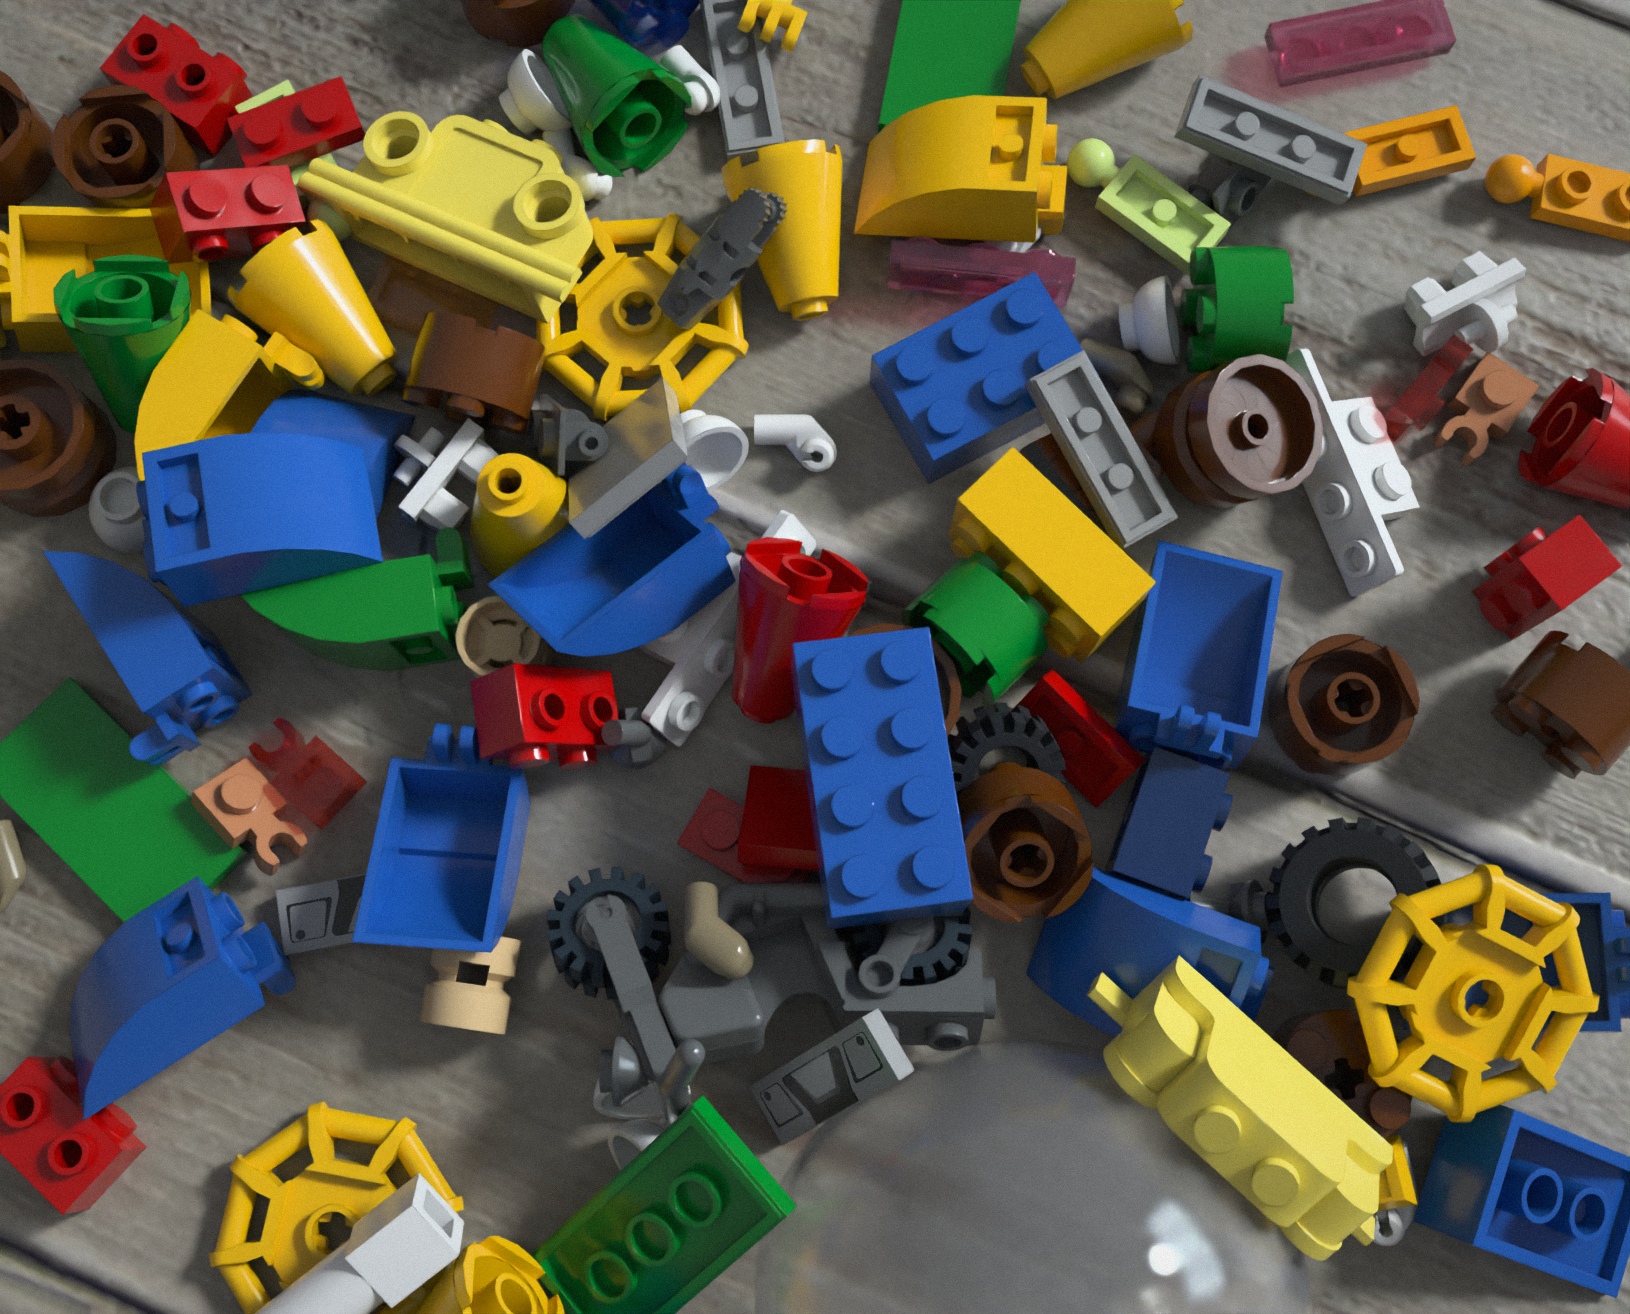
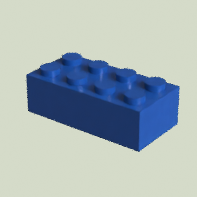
(879, 778)

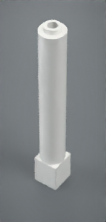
(383, 1260)

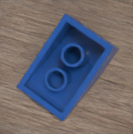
(1532, 1196)

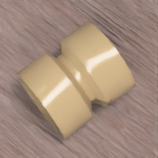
(496, 636)
(467, 1004)

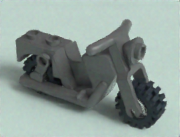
(620, 931)

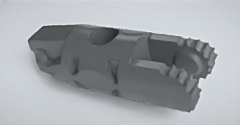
(722, 257)

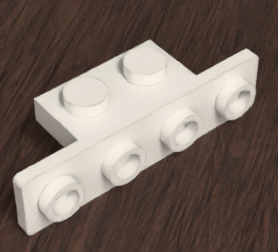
(1356, 485)
(704, 649)

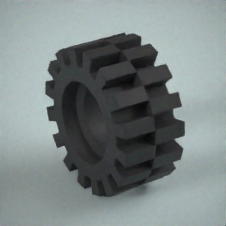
(999, 730)

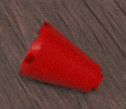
(1582, 441)
(781, 603)

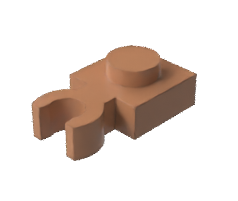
(1487, 405)
(244, 807)

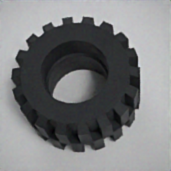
(1314, 865)

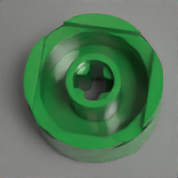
(1236, 305)
(981, 625)

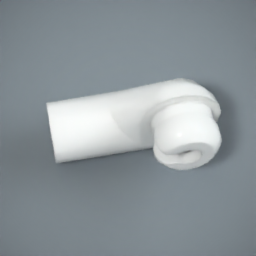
(699, 84)

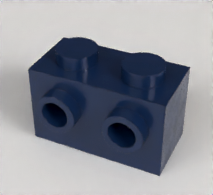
(1170, 823)

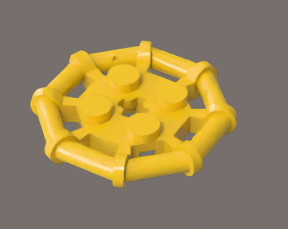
(637, 349)
(1445, 970)
(325, 1187)

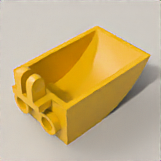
(965, 172)
(55, 240)
(217, 383)

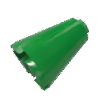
(615, 96)
(123, 324)

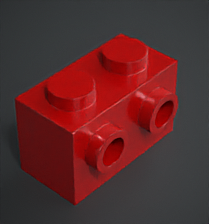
(183, 78)
(224, 212)
(1543, 576)
(543, 715)
(52, 1145)

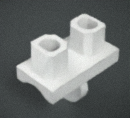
(1473, 310)
(429, 498)

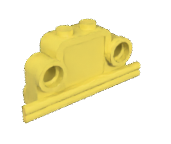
(464, 207)
(1246, 1107)

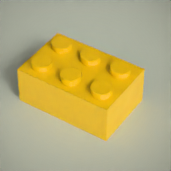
(1050, 554)

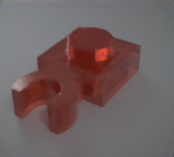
(1420, 400)
(310, 774)

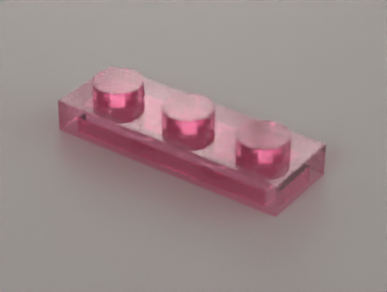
(1357, 39)
(975, 269)

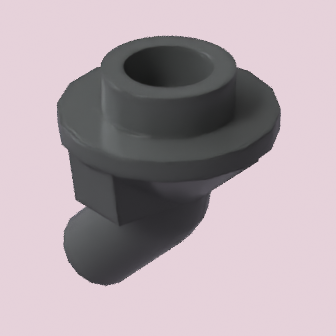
(637, 740)
(1245, 903)

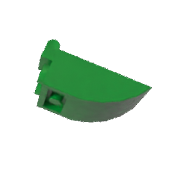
(379, 613)

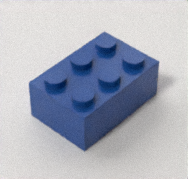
(962, 380)

